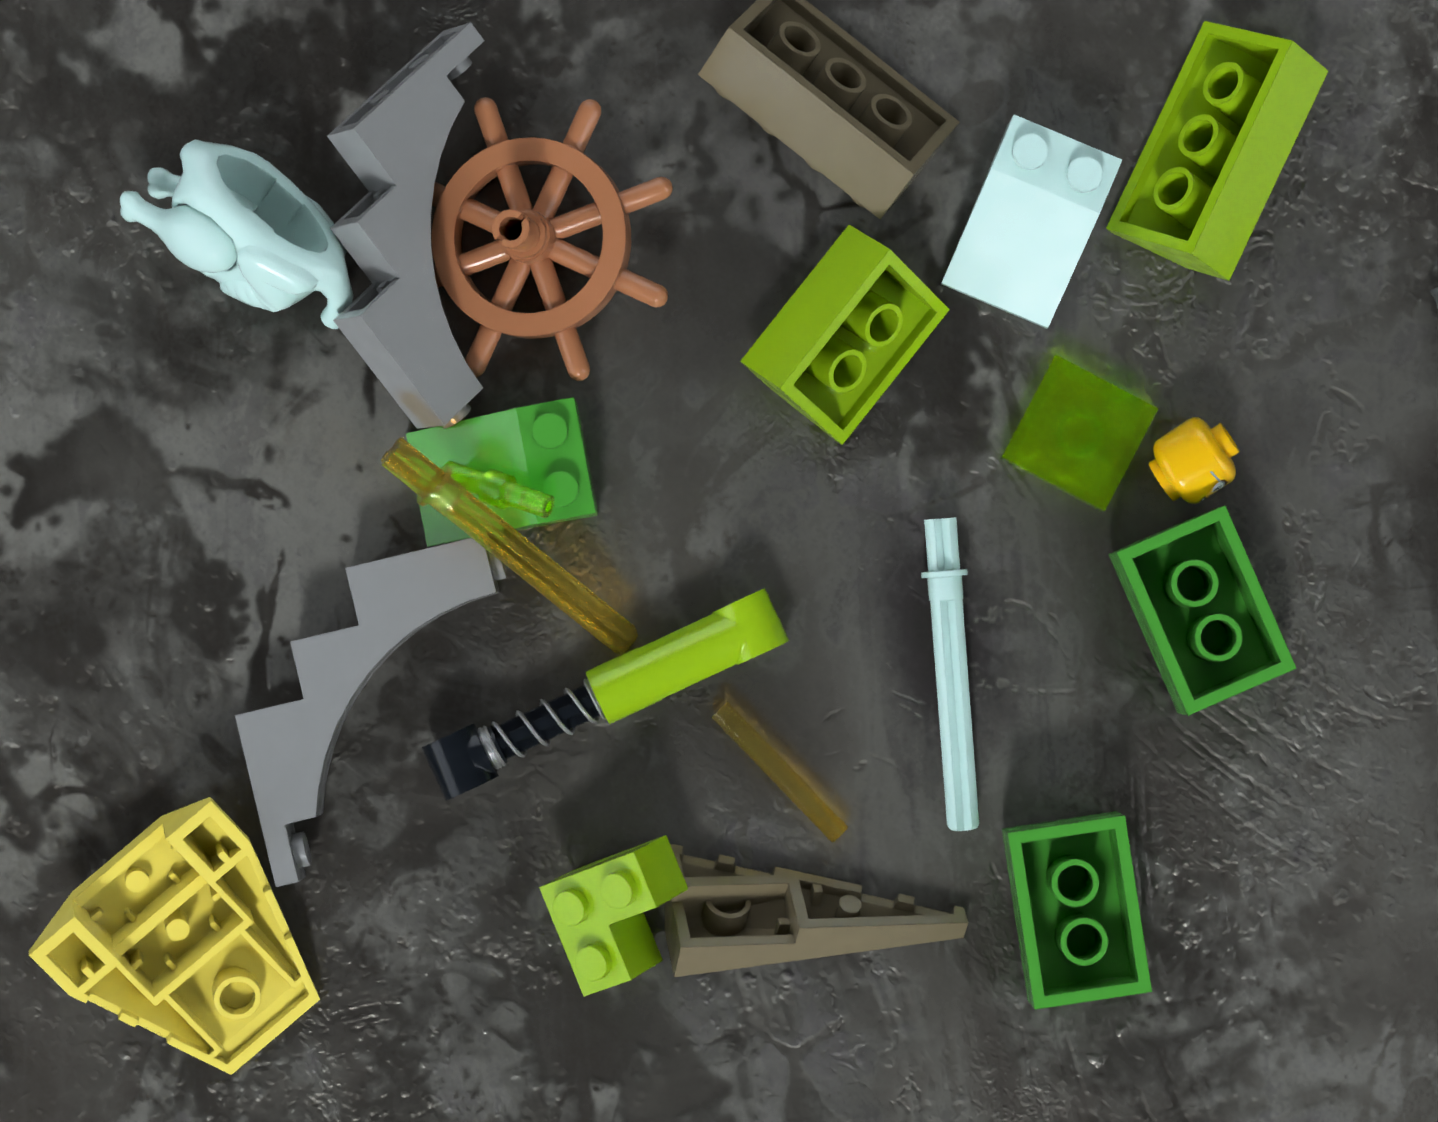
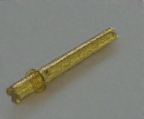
(493, 533)

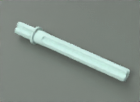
(951, 670)

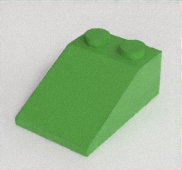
(533, 443)

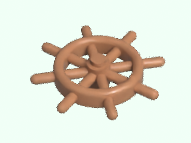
(534, 237)

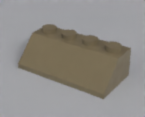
(828, 100)

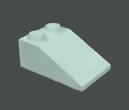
(1031, 221)

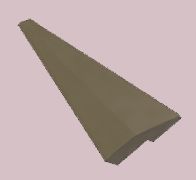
(761, 918)

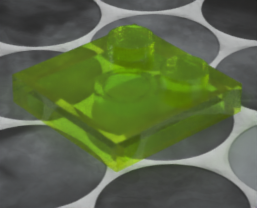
(1079, 433)

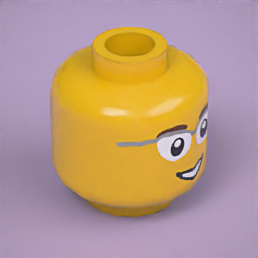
(1194, 460)

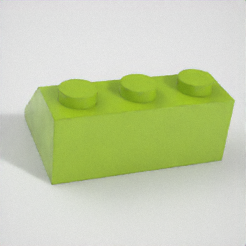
(845, 333)

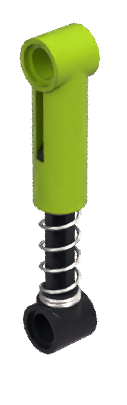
(612, 691)

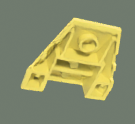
(183, 940)

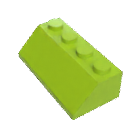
(1218, 148)

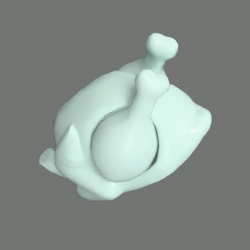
(245, 229)

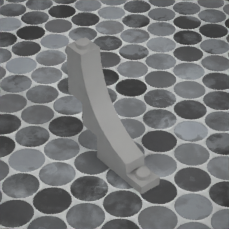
(396, 153)
(293, 742)

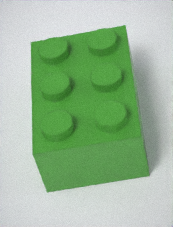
(1202, 611)
(1076, 910)

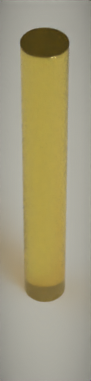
(780, 772)

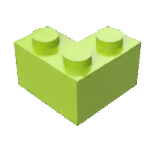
(603, 910)

